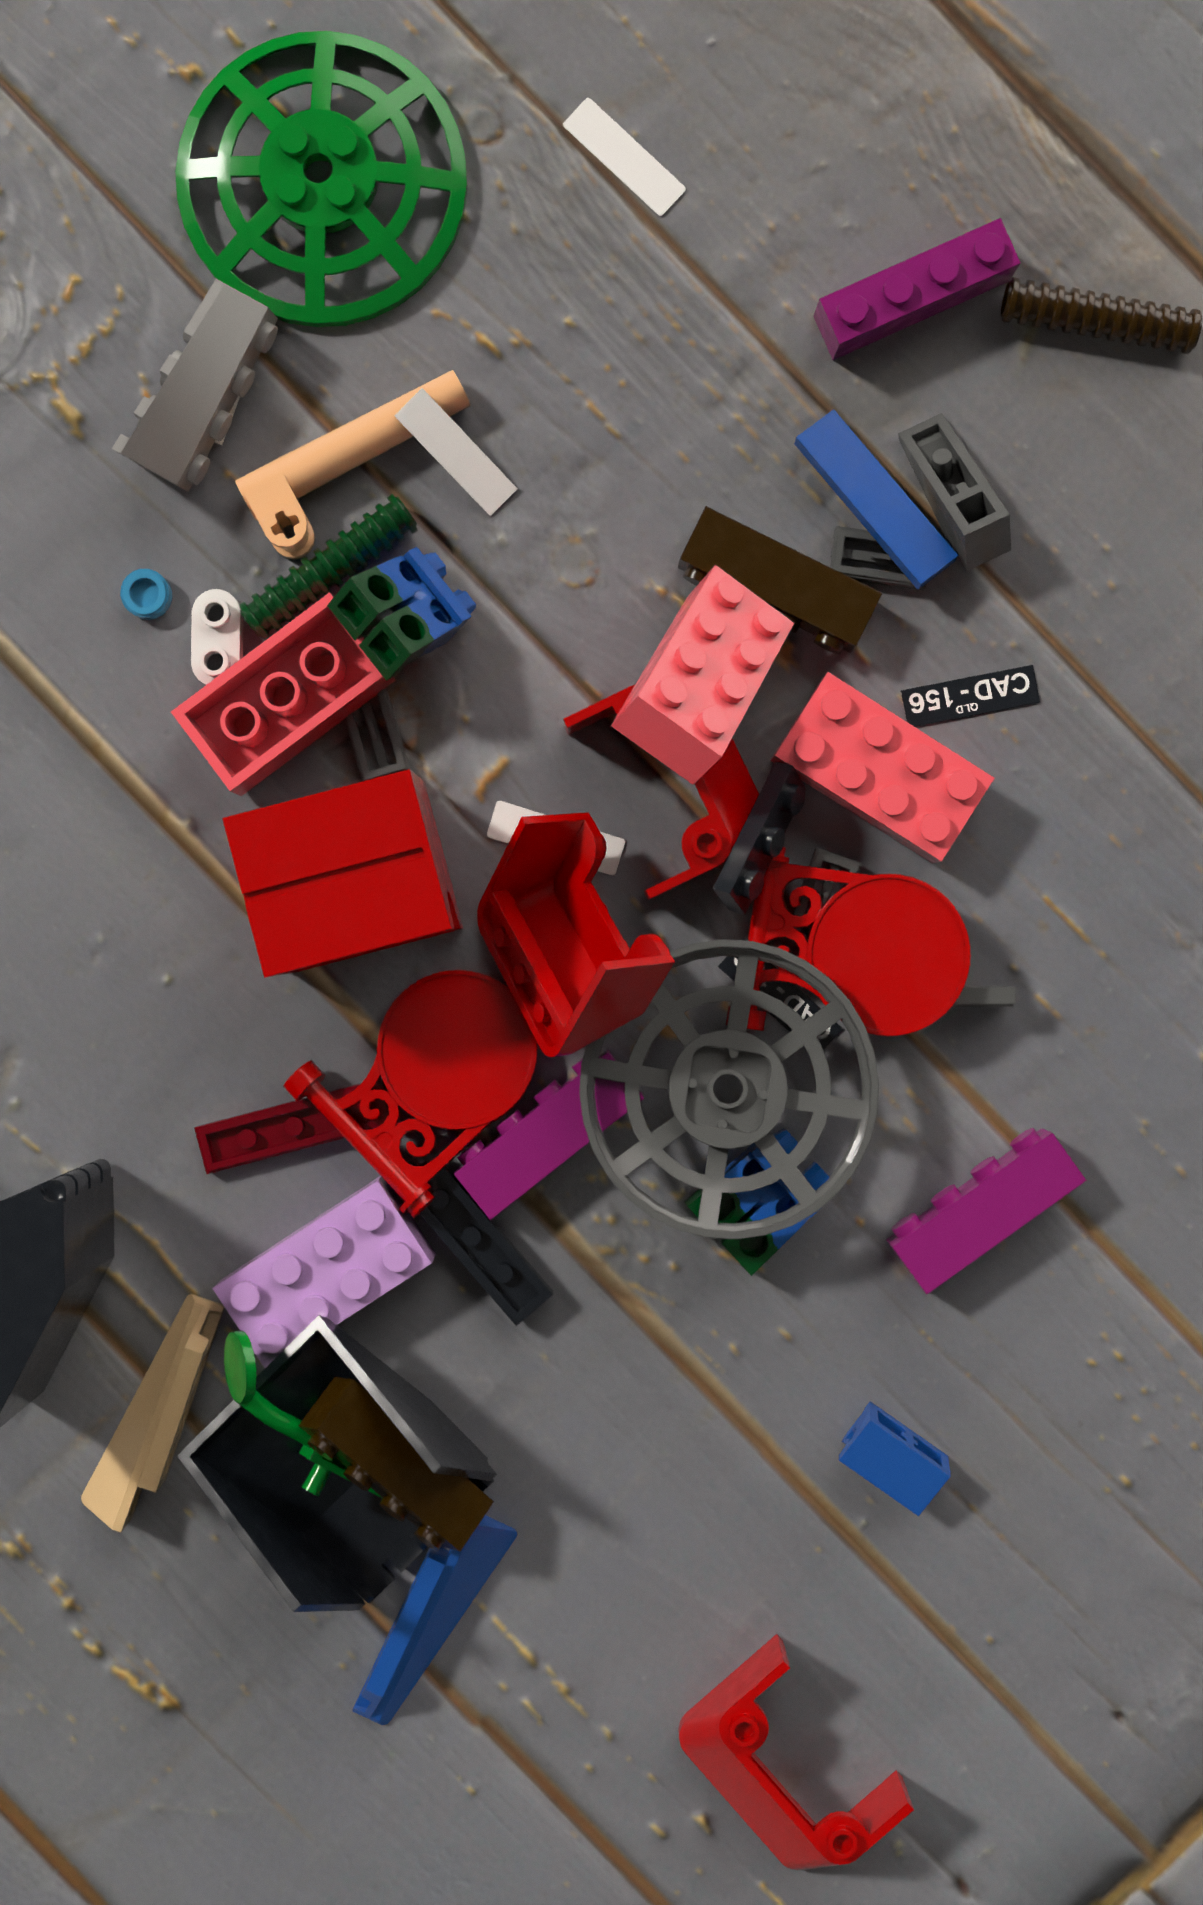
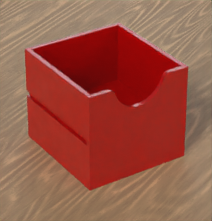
(342, 873)

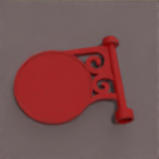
(880, 939)
(450, 1058)

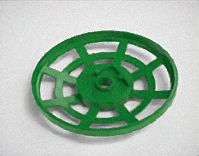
(322, 206)

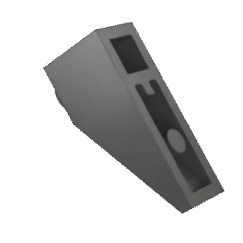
(957, 492)

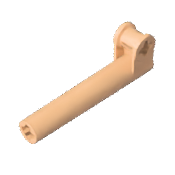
(276, 487)

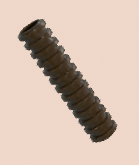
(1101, 315)

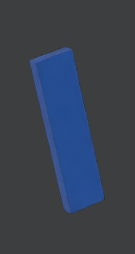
(875, 499)

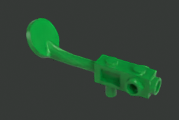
(241, 1381)

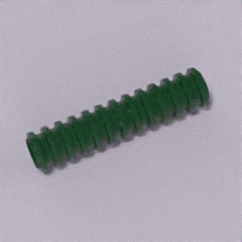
(328, 567)

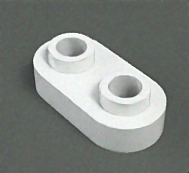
(216, 637)

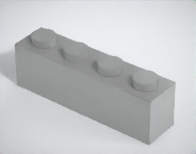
(200, 387)

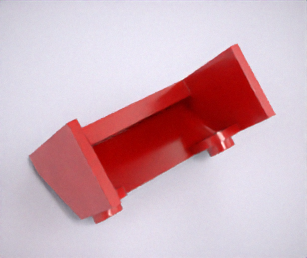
(724, 789)
(721, 1741)

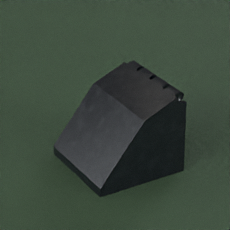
(51, 1264)
(330, 1546)

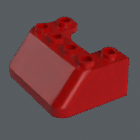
(559, 940)

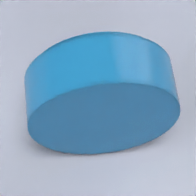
(146, 594)

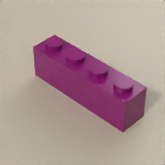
(916, 289)
(536, 1142)
(985, 1208)

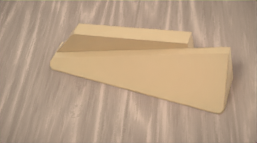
(155, 1419)

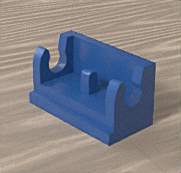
(895, 1459)

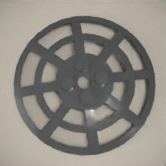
(756, 1110)

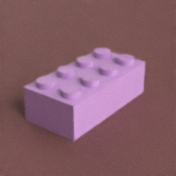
(325, 1269)

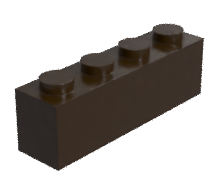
(795, 585)
(377, 1456)

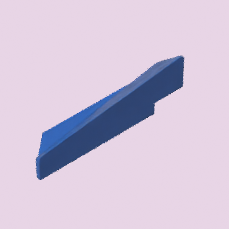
(428, 1615)

